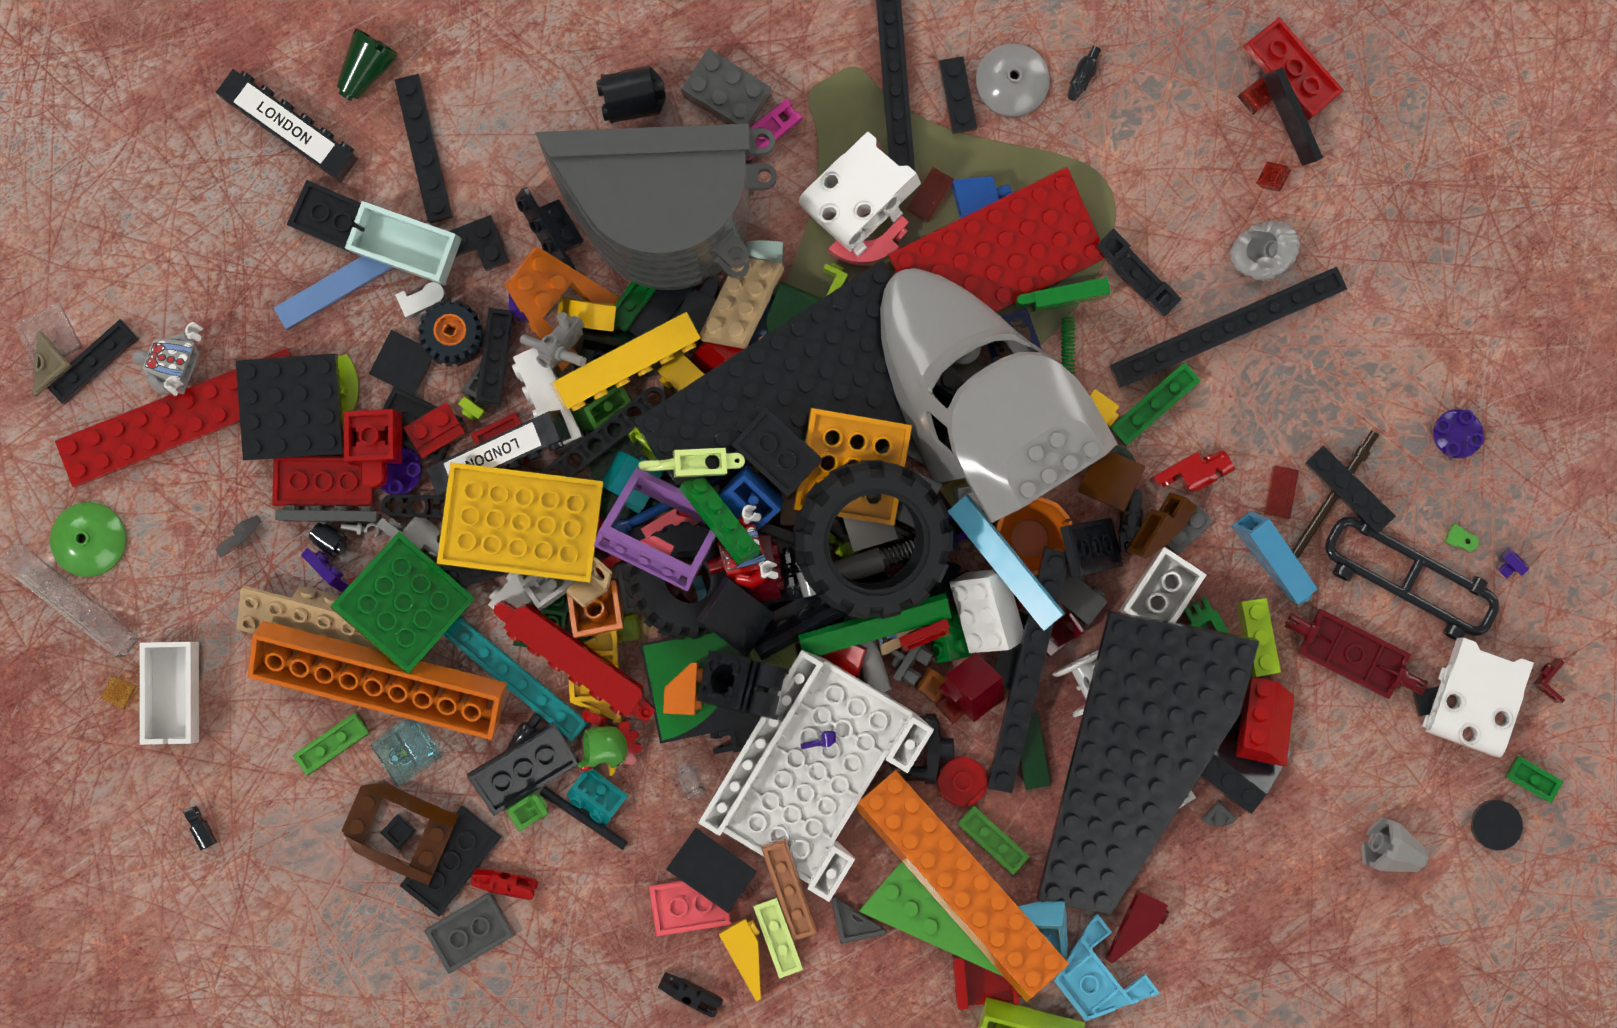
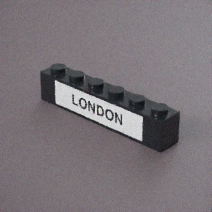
(286, 125)
(507, 448)

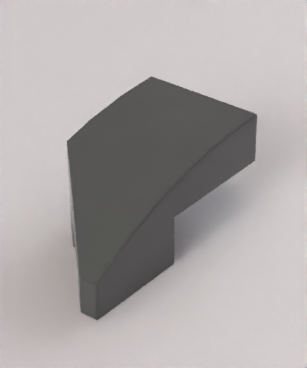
(241, 533)

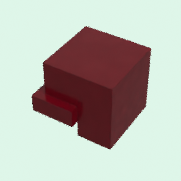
(973, 687)

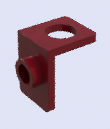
(1061, 634)
(1546, 674)

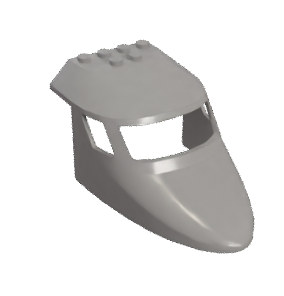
(1010, 425)

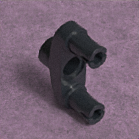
(937, 750)

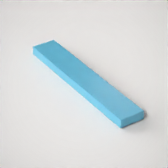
(1006, 562)

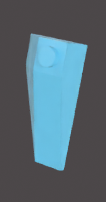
(1051, 921)

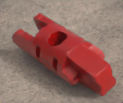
(504, 883)

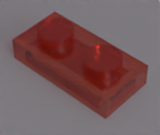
(1281, 492)

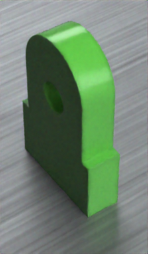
(1457, 537)

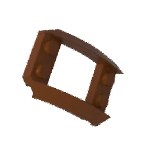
(431, 843)

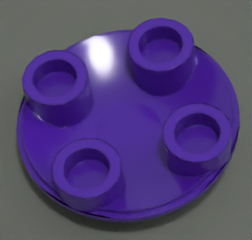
(1458, 433)
(404, 476)

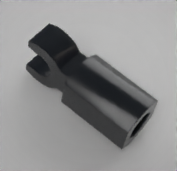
(199, 828)

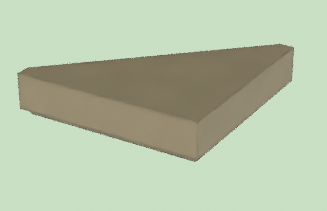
(48, 364)

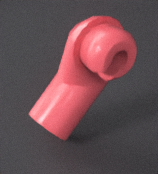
(658, 544)

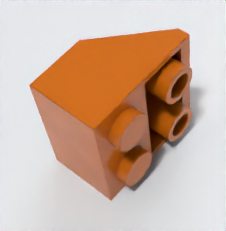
(682, 692)

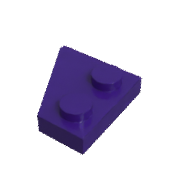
(329, 573)

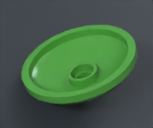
(103, 542)

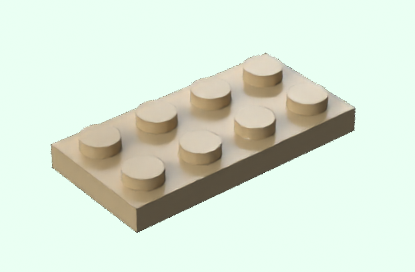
(741, 304)

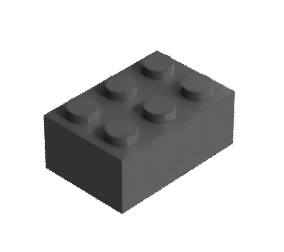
(726, 90)

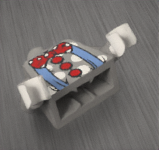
(170, 361)

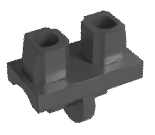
(905, 672)

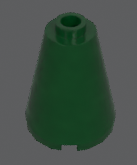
(363, 64)

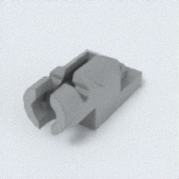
(418, 531)

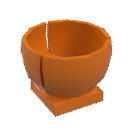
(1034, 528)

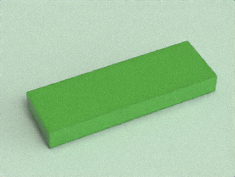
(331, 743)
(993, 840)

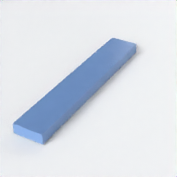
(329, 290)

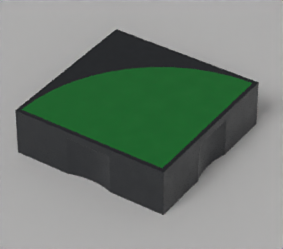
(663, 663)

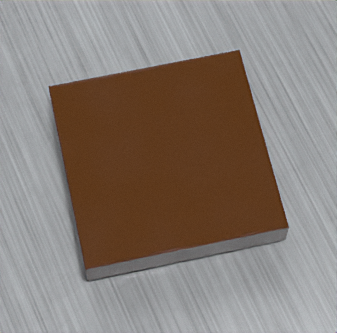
(1112, 480)

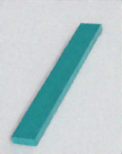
(517, 678)

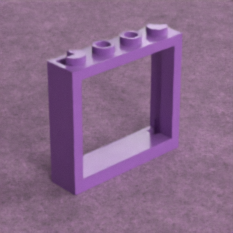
(641, 554)

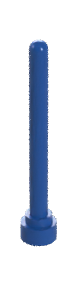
(625, 525)

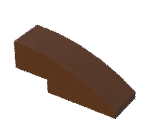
(1162, 525)

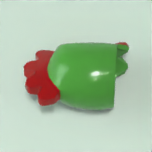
(609, 746)

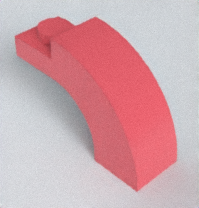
(876, 249)

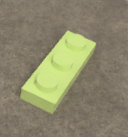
(778, 937)

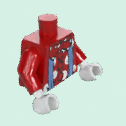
(751, 572)

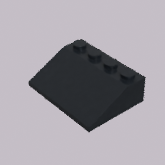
(1238, 778)

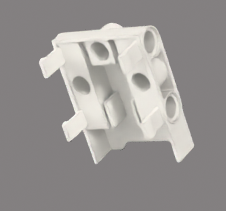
(865, 184)
(1481, 688)

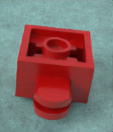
(372, 442)

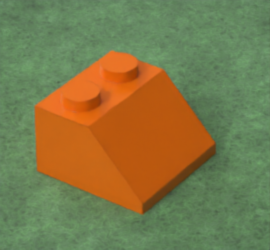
(599, 616)

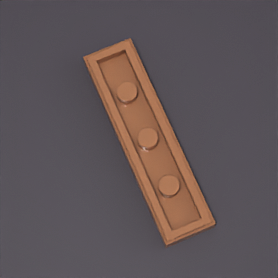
(789, 889)

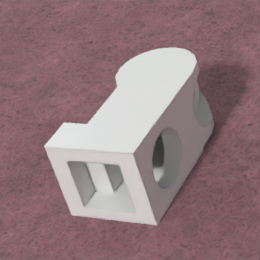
(420, 301)

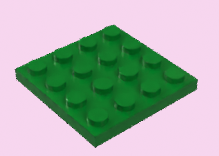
(402, 602)

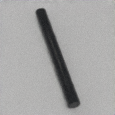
(583, 817)

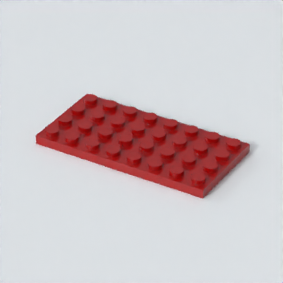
(1011, 243)

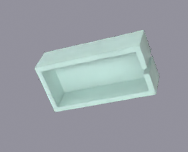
(403, 243)

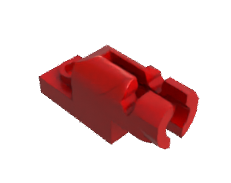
(1195, 472)

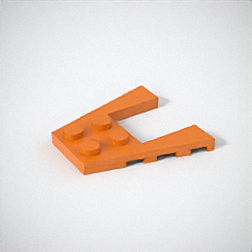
(539, 285)

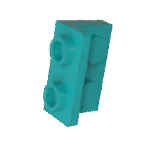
(596, 796)

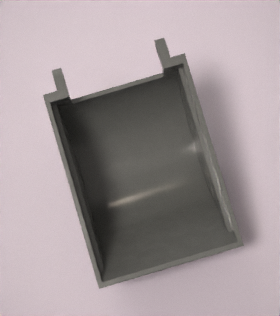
(662, 199)

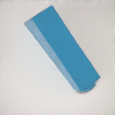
(1275, 556)

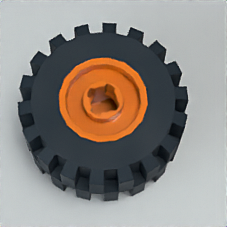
(450, 333)

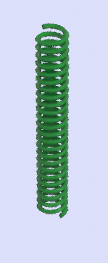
(1064, 354)

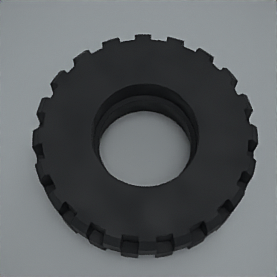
(655, 600)

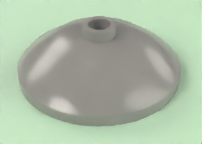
(1008, 95)

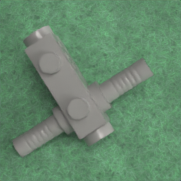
(556, 346)

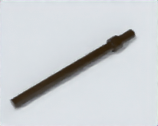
(1360, 454)

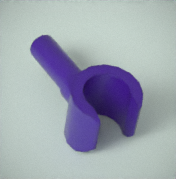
(827, 739)

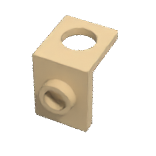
(585, 592)

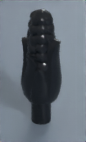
(1083, 73)
(525, 729)

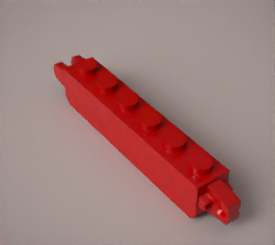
(574, 658)

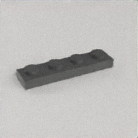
(317, 514)

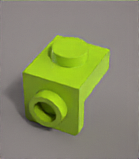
(838, 273)

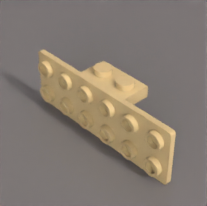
(305, 611)

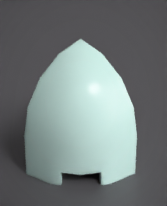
(765, 250)

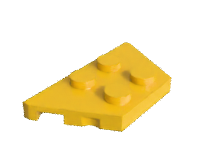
(607, 646)

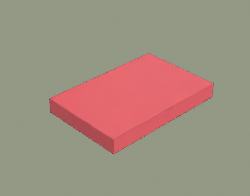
(682, 909)

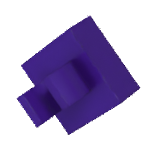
(1512, 563)

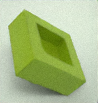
(471, 409)

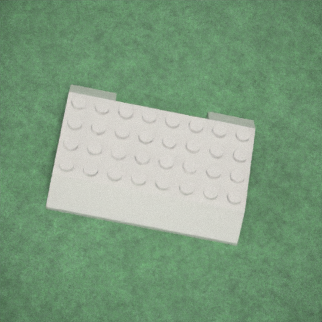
(811, 792)

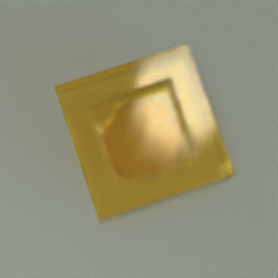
(118, 692)

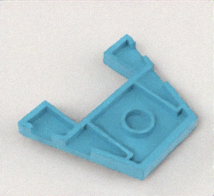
(1089, 982)

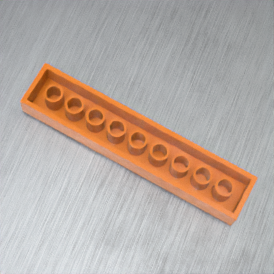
(374, 682)
(961, 886)

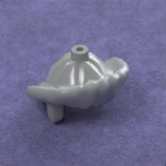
(1265, 250)

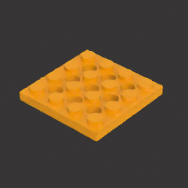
(871, 430)

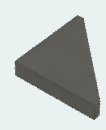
(852, 924)

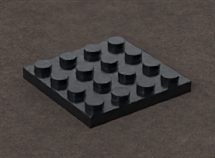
(290, 407)

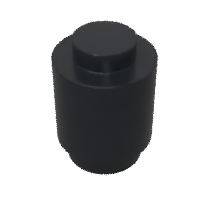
(328, 539)

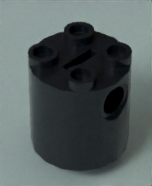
(631, 94)

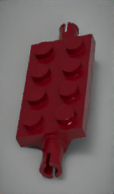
(1355, 654)

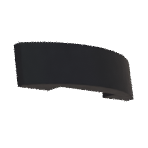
(1137, 274)

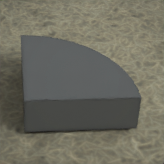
(1218, 815)

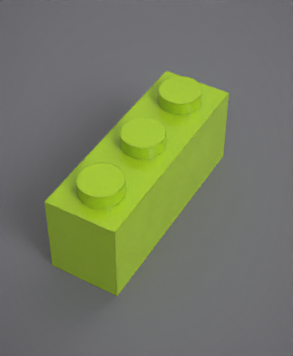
(1257, 624)

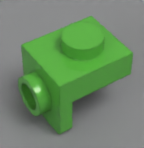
(527, 811)

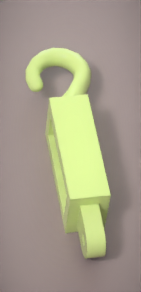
(692, 462)

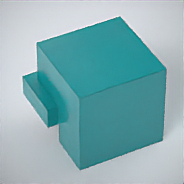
(618, 476)

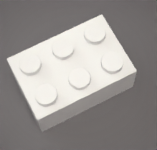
(1164, 588)
(987, 611)

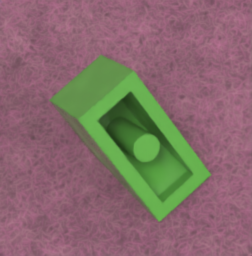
(600, 410)

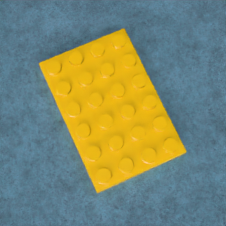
(520, 522)

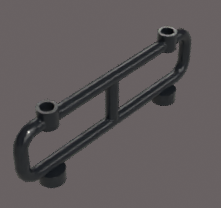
(1455, 626)

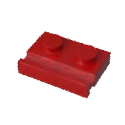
(434, 430)

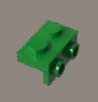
(952, 645)

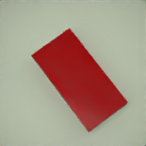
(1310, 81)
(319, 482)

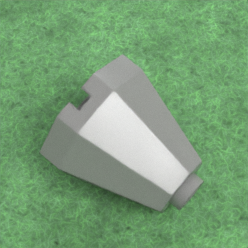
(1393, 848)

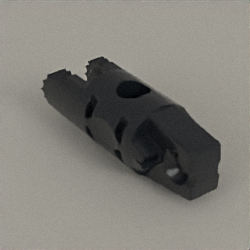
(1130, 521)
(690, 994)

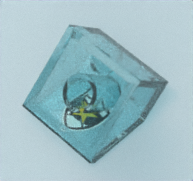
(406, 750)

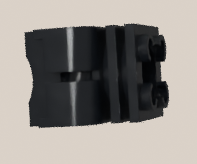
(741, 684)

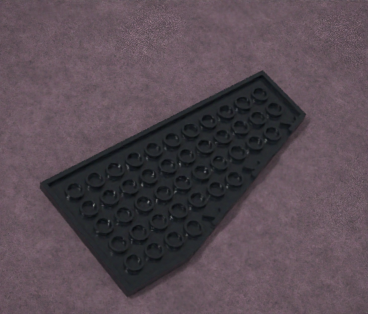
(817, 360)
(1144, 738)

